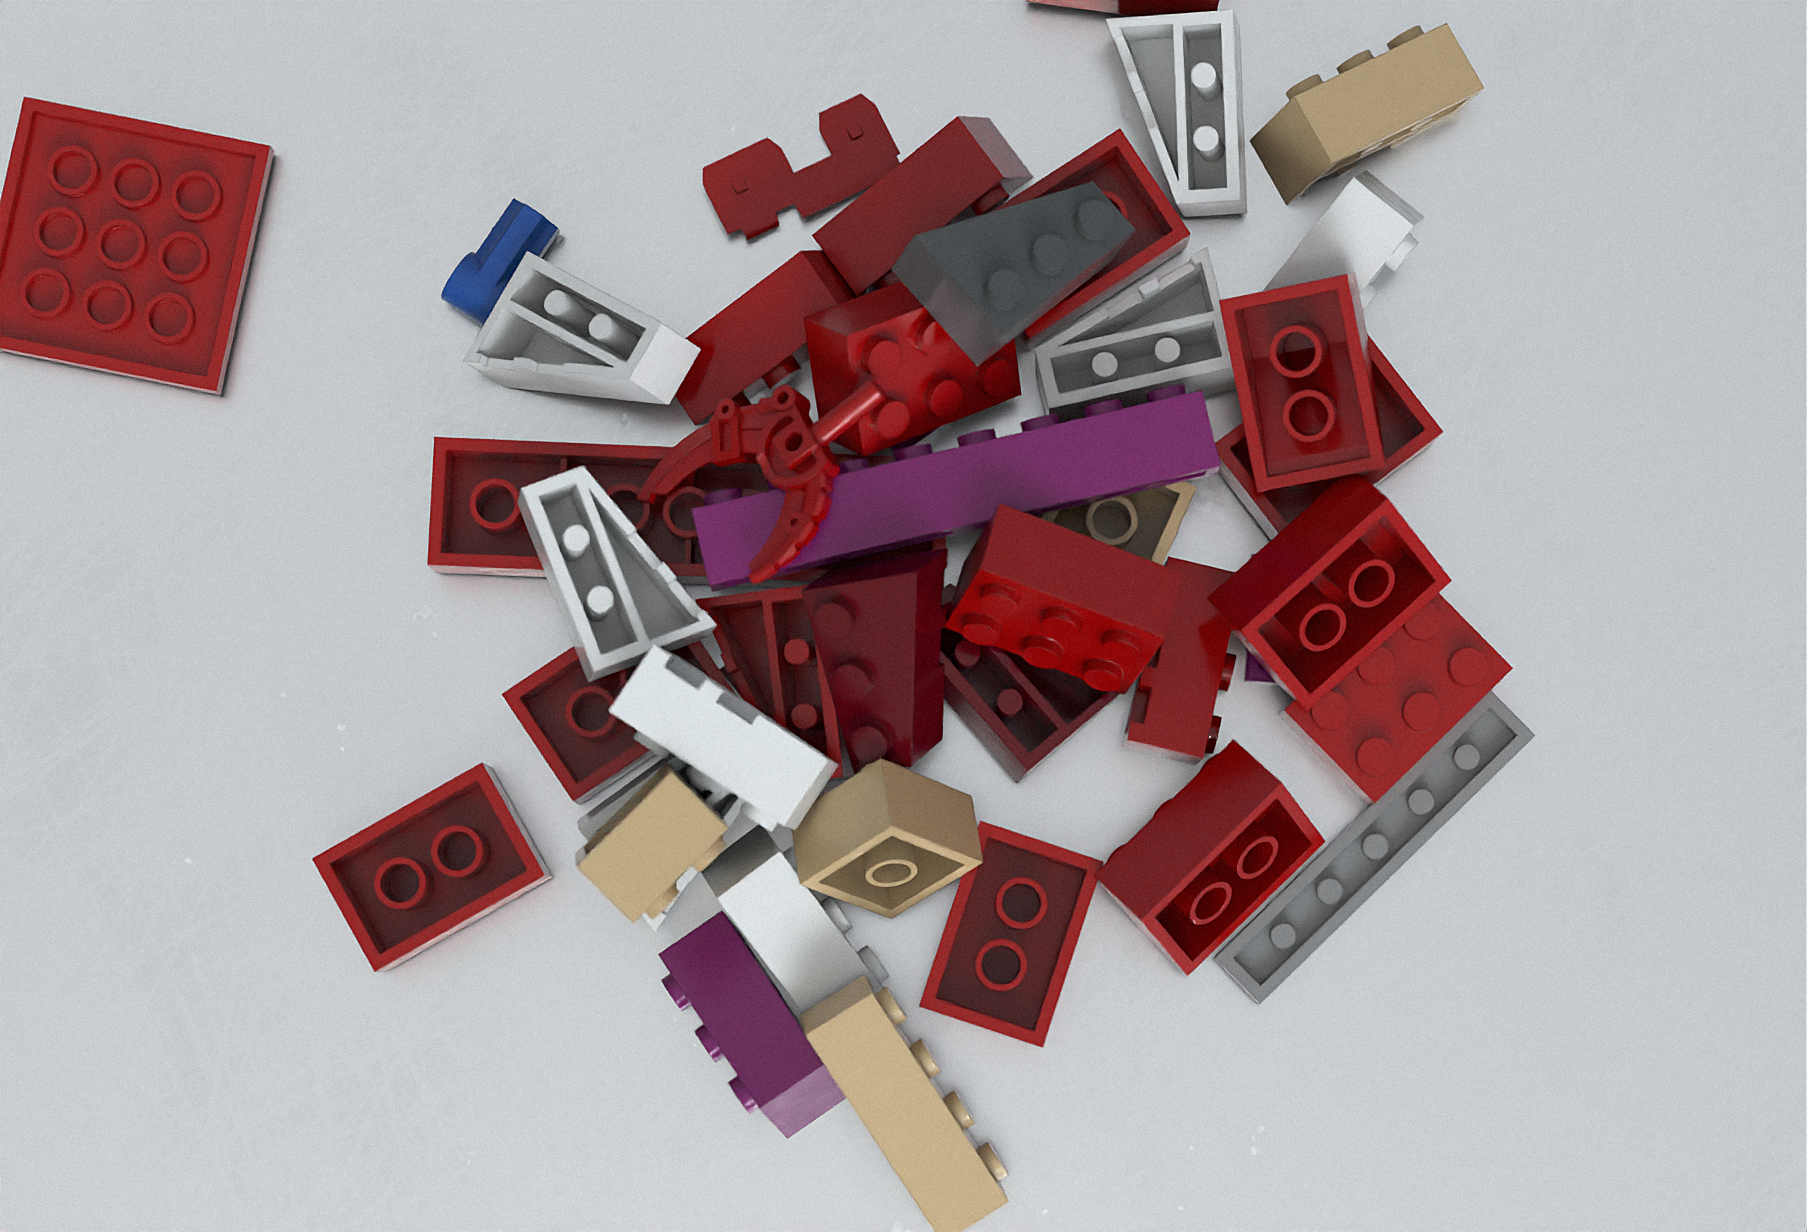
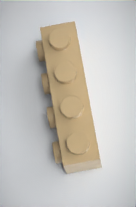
(904, 1107)

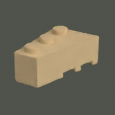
(1365, 108)

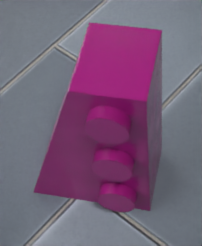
(749, 1026)

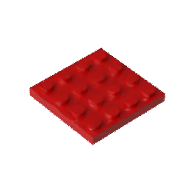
(126, 243)

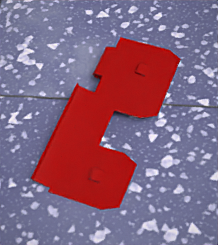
(759, 180)

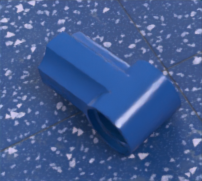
(485, 274)

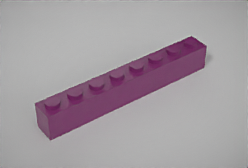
(959, 488)

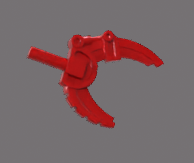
(790, 453)

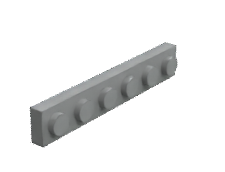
(1373, 848)

